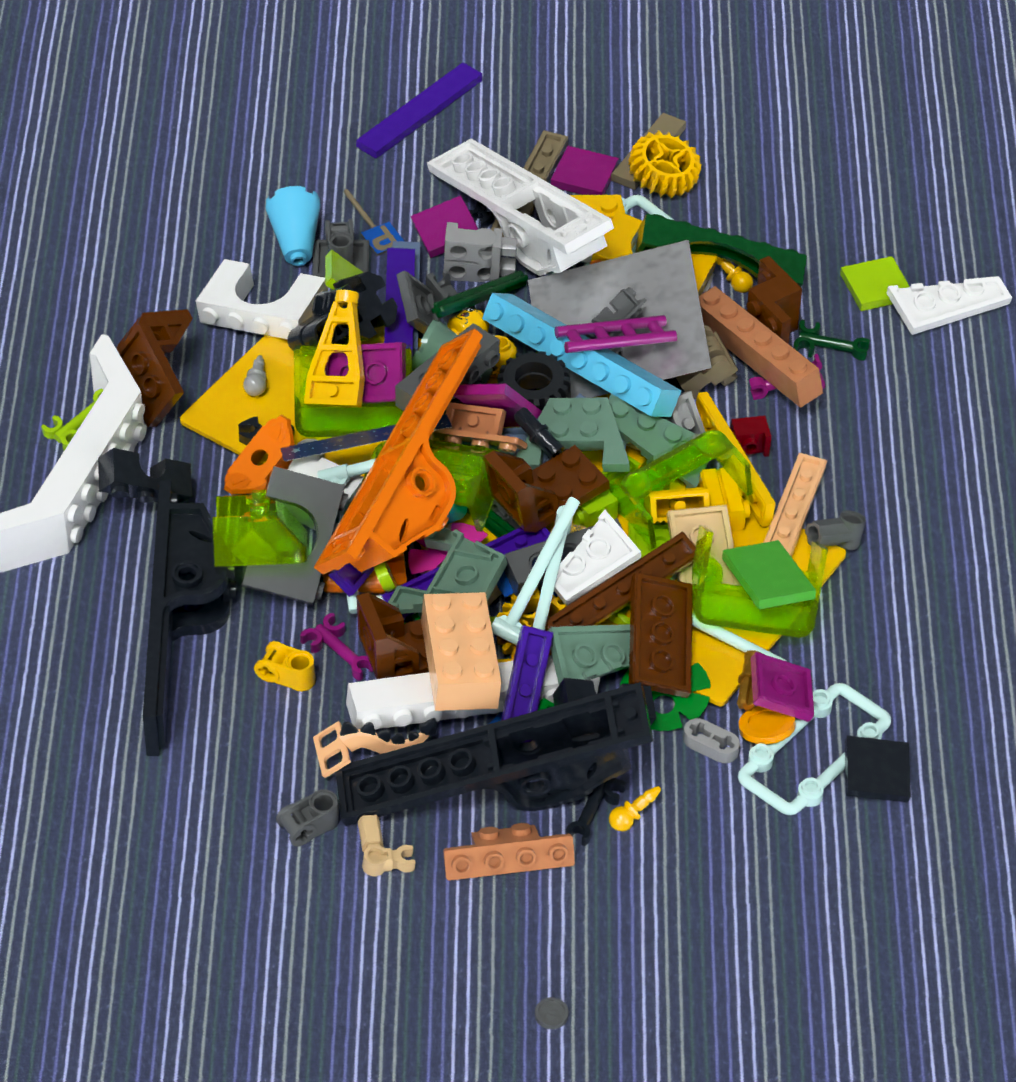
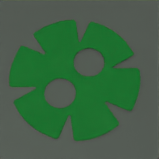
(690, 707)

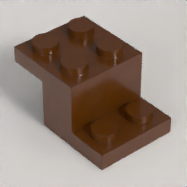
(775, 299)

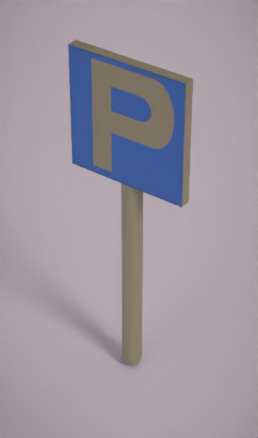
(379, 236)

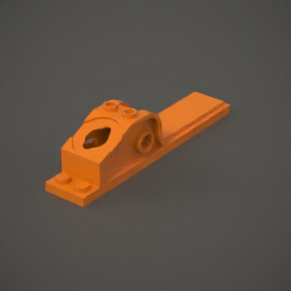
(393, 501)

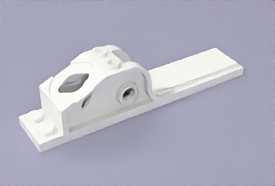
(566, 228)

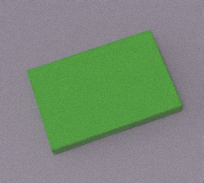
(768, 574)

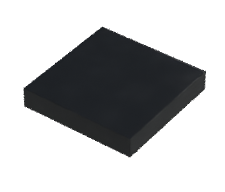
(877, 769)

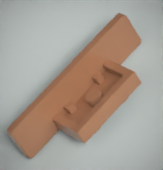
(479, 426)
(508, 851)

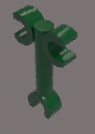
(810, 338)

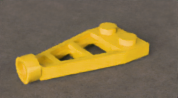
(338, 390)

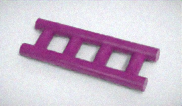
(603, 339)

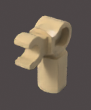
(376, 857)

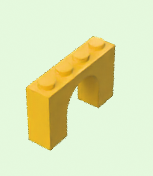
(624, 237)

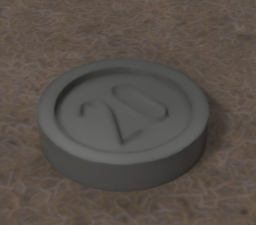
(551, 1013)

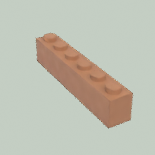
(761, 348)

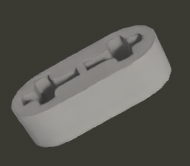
(711, 740)

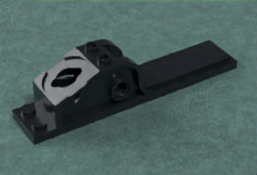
(181, 576)
(475, 758)

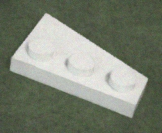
(596, 559)

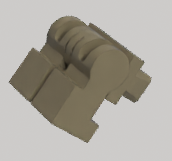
(722, 365)

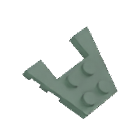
(582, 423)
(466, 569)

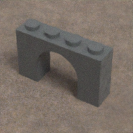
(321, 502)

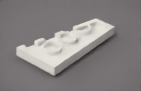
(947, 302)

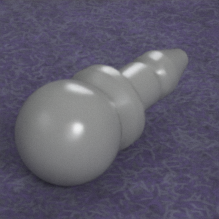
(255, 379)

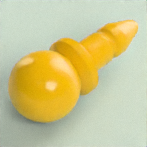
(740, 280)
(623, 817)

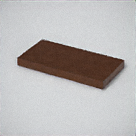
(661, 634)

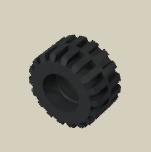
(537, 372)

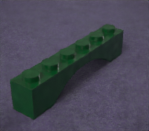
(660, 231)

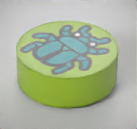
(385, 577)

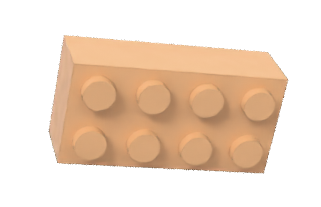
(460, 651)

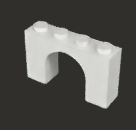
(224, 305)

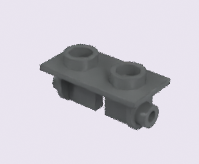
(625, 307)

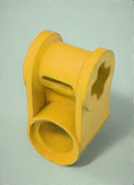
(287, 667)

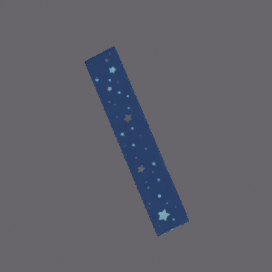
(346, 441)

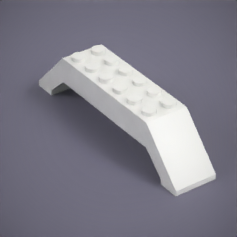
(71, 491)

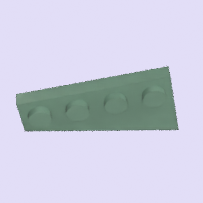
(651, 434)
(589, 650)

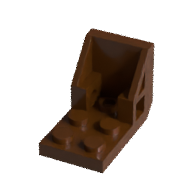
(144, 355)
(536, 494)
(390, 644)

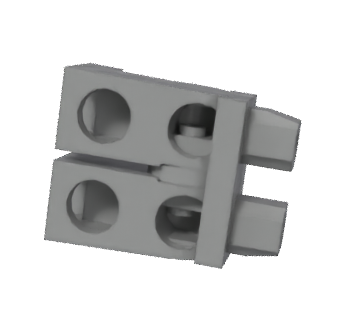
(478, 253)

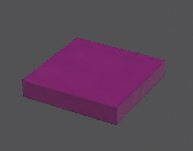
(584, 171)
(432, 223)
(782, 686)

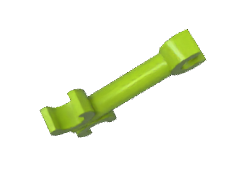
(65, 433)

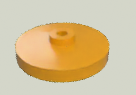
(765, 726)

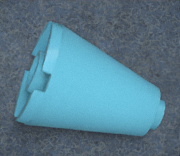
(294, 222)

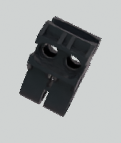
(370, 312)

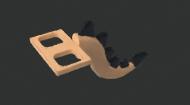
(352, 738)

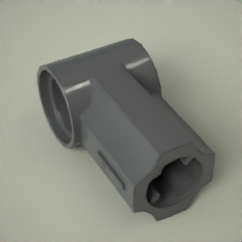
(840, 531)

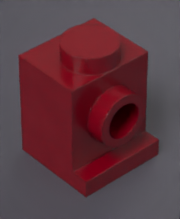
(752, 434)

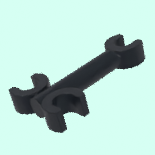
(592, 804)

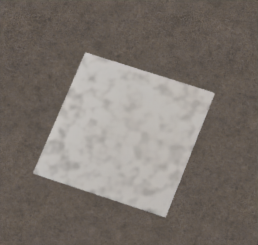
(661, 277)

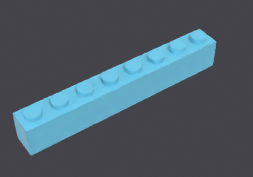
(600, 367)

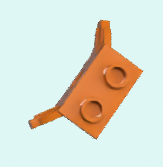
(244, 473)

